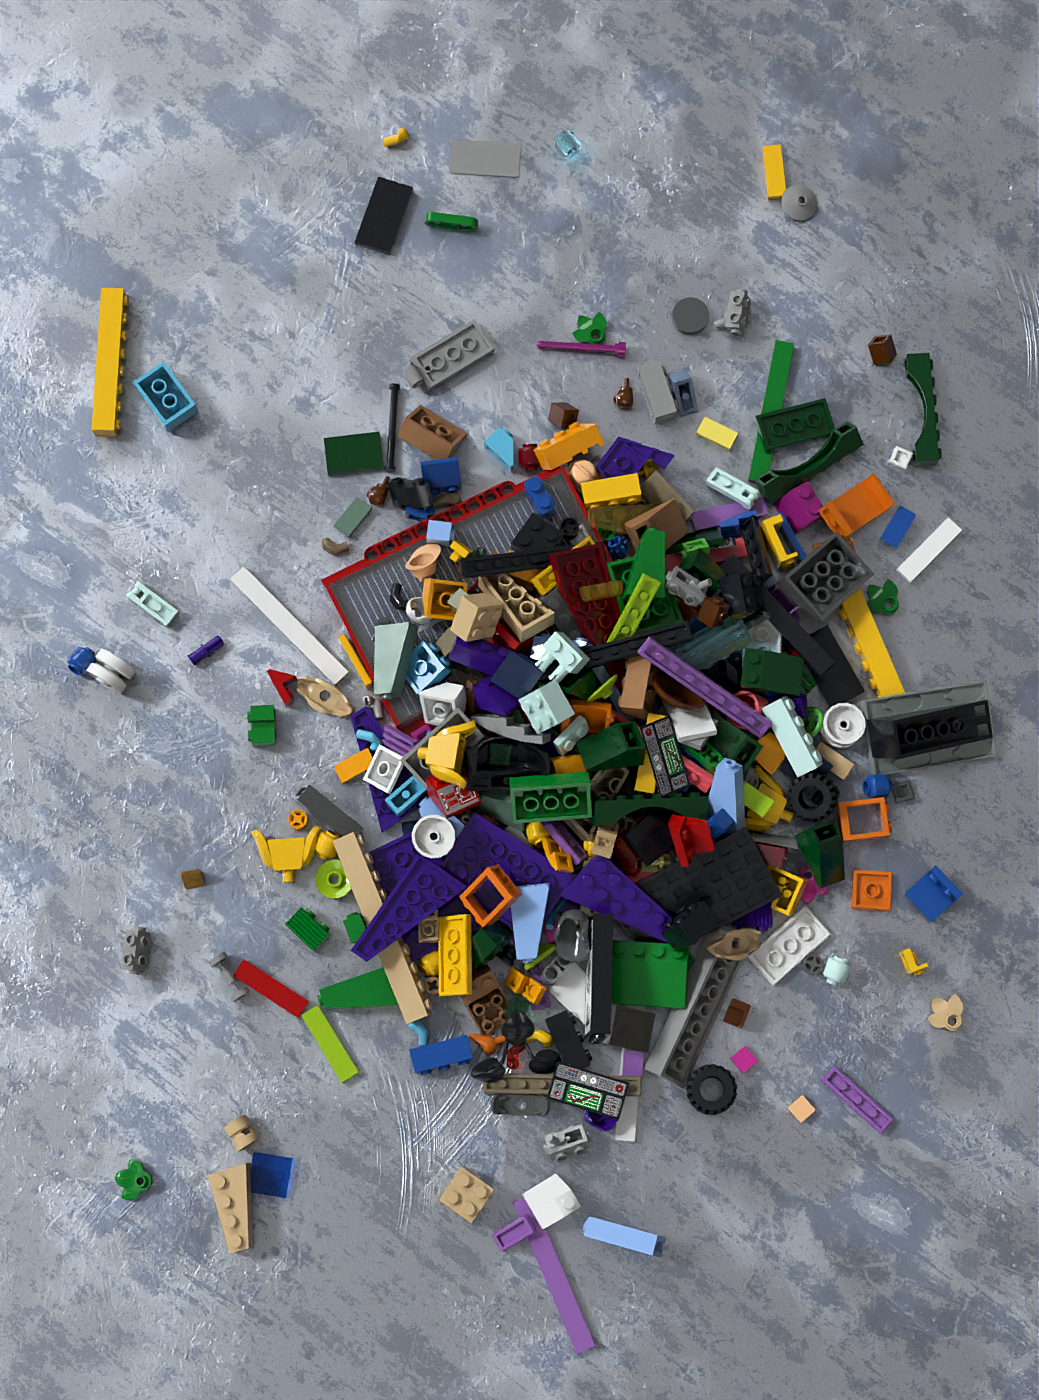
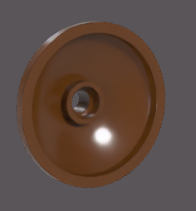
(676, 694)

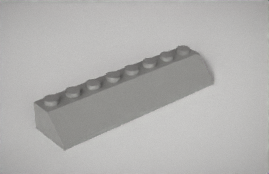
(690, 1027)

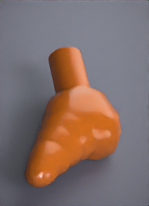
(488, 1043)

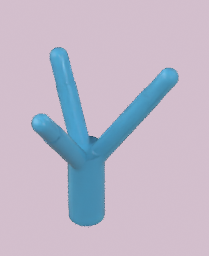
(551, 918)

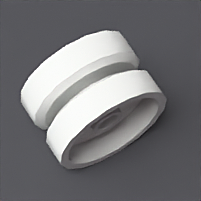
(109, 673)
(839, 715)
(422, 840)

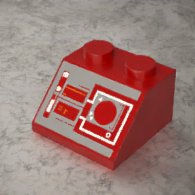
(450, 797)

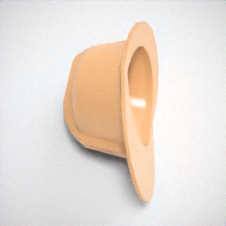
(582, 471)
(423, 561)

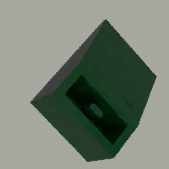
(733, 743)
(613, 748)
(823, 852)

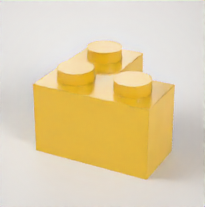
(791, 888)

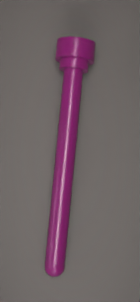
(618, 349)

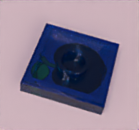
(270, 1174)

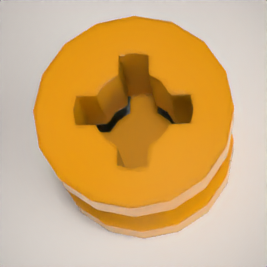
(300, 817)

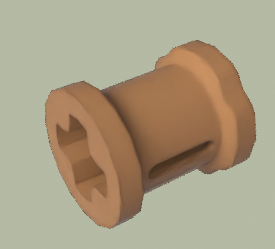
(431, 980)

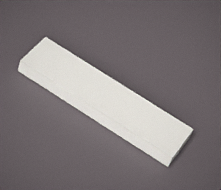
(929, 550)

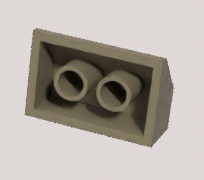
(658, 491)

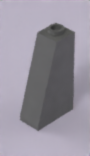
(326, 811)

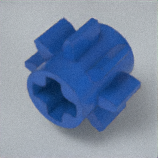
(618, 547)

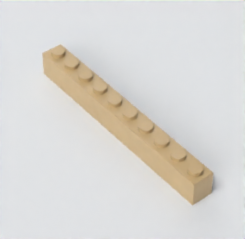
(370, 898)

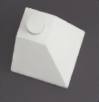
(441, 701)
(551, 1201)

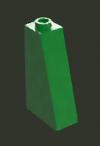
(648, 560)
(363, 991)

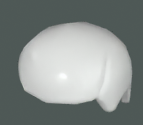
(416, 612)

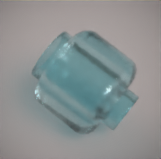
(566, 144)

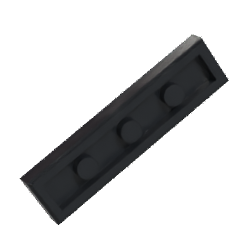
(756, 548)

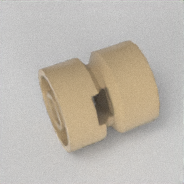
(241, 1133)

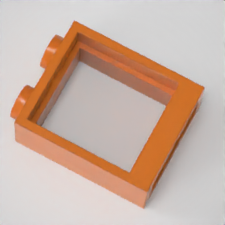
(843, 821)
(503, 885)

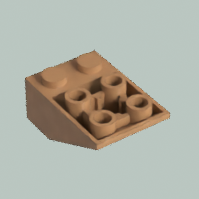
(664, 517)
(486, 1002)

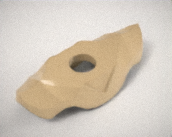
(311, 690)
(747, 942)

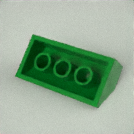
(550, 797)

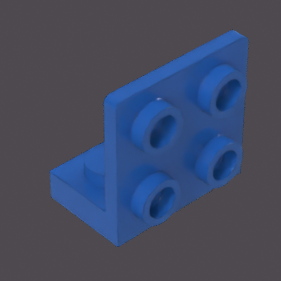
(933, 893)

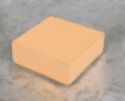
(801, 1109)

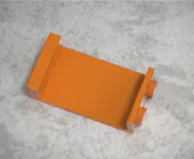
(857, 506)

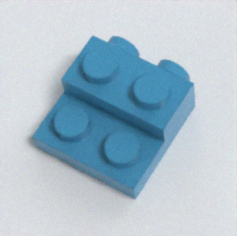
(426, 667)

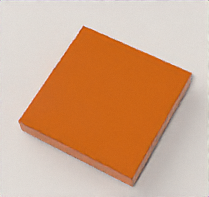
(871, 890)

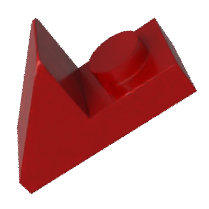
(280, 681)

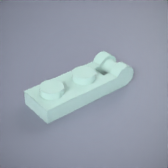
(732, 488)
(153, 604)

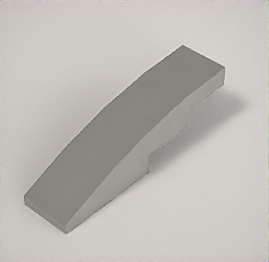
(508, 728)

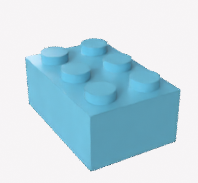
(165, 396)

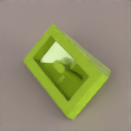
(544, 951)

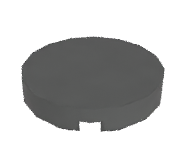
(690, 315)

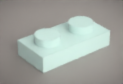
(571, 735)

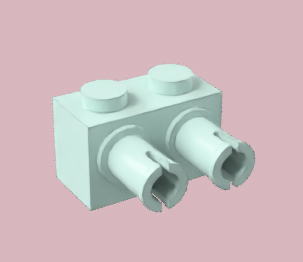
(565, 652)

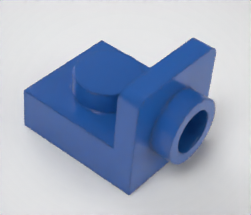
(419, 514)

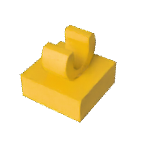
(460, 550)

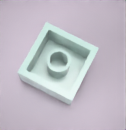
(546, 706)

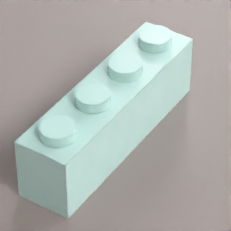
(792, 736)

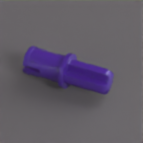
(205, 650)

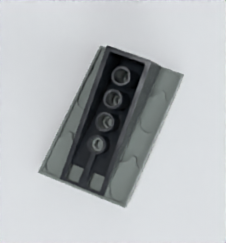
(929, 728)

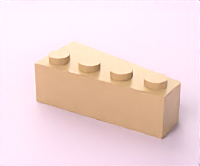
(520, 610)
(234, 1205)

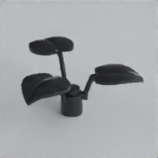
(516, 1031)

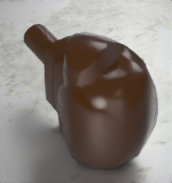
(624, 396)
(378, 493)

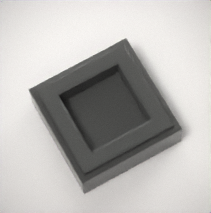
(902, 792)

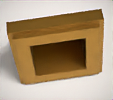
(192, 878)

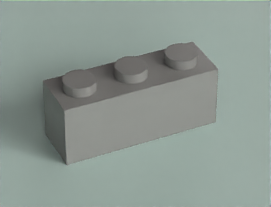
(657, 391)

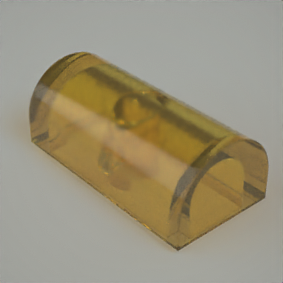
(601, 590)

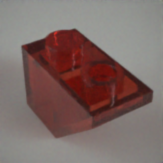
(625, 856)

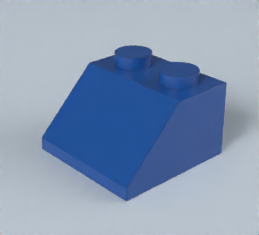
(442, 475)

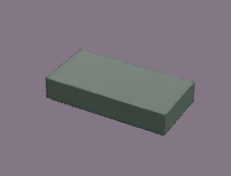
(352, 517)

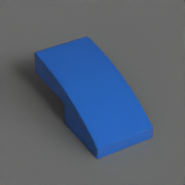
(731, 526)
(898, 526)

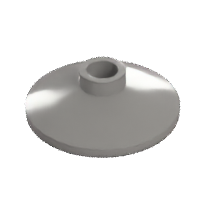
(795, 209)

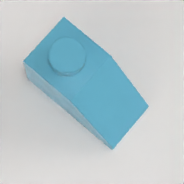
(501, 447)
(405, 796)

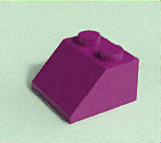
(800, 507)

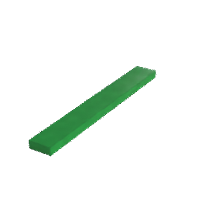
(772, 401)

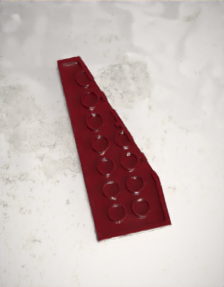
(598, 617)

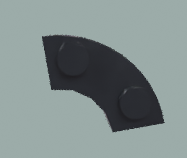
(410, 492)

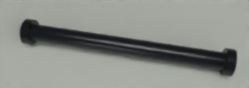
(392, 427)

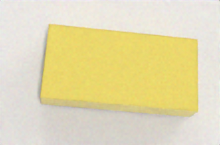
(717, 433)

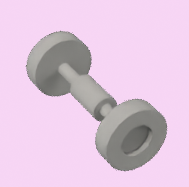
(217, 960)

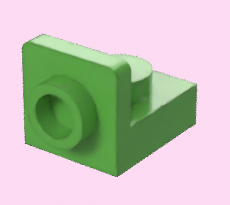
(691, 546)

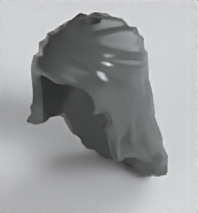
(571, 941)

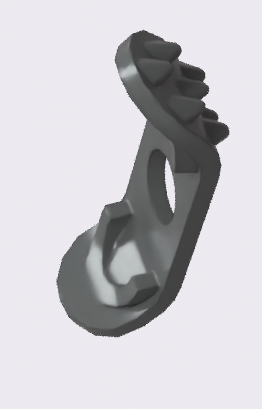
(534, 1104)

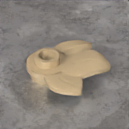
(944, 1011)

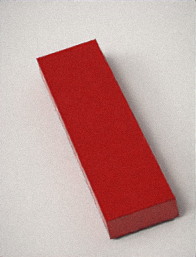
(271, 988)

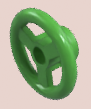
(810, 725)

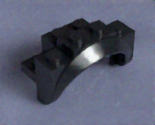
(496, 776)

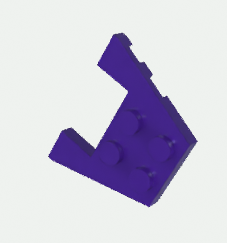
(628, 457)

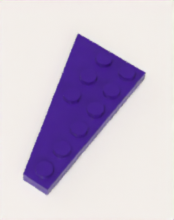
(366, 721)
(609, 891)
(413, 899)

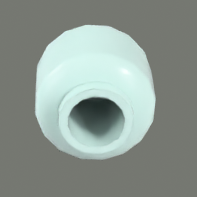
(836, 970)

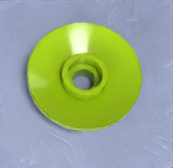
(605, 690)
(323, 879)

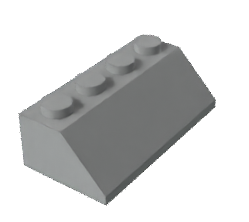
(418, 766)

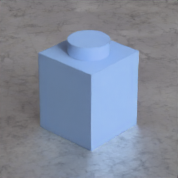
(440, 533)

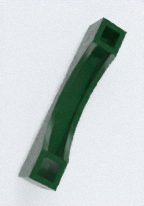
(918, 373)
(840, 443)
(612, 810)

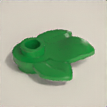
(589, 328)
(880, 596)
(130, 1180)

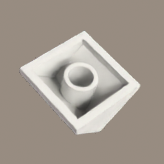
(384, 769)

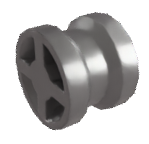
(815, 963)

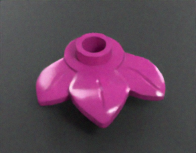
(811, 887)

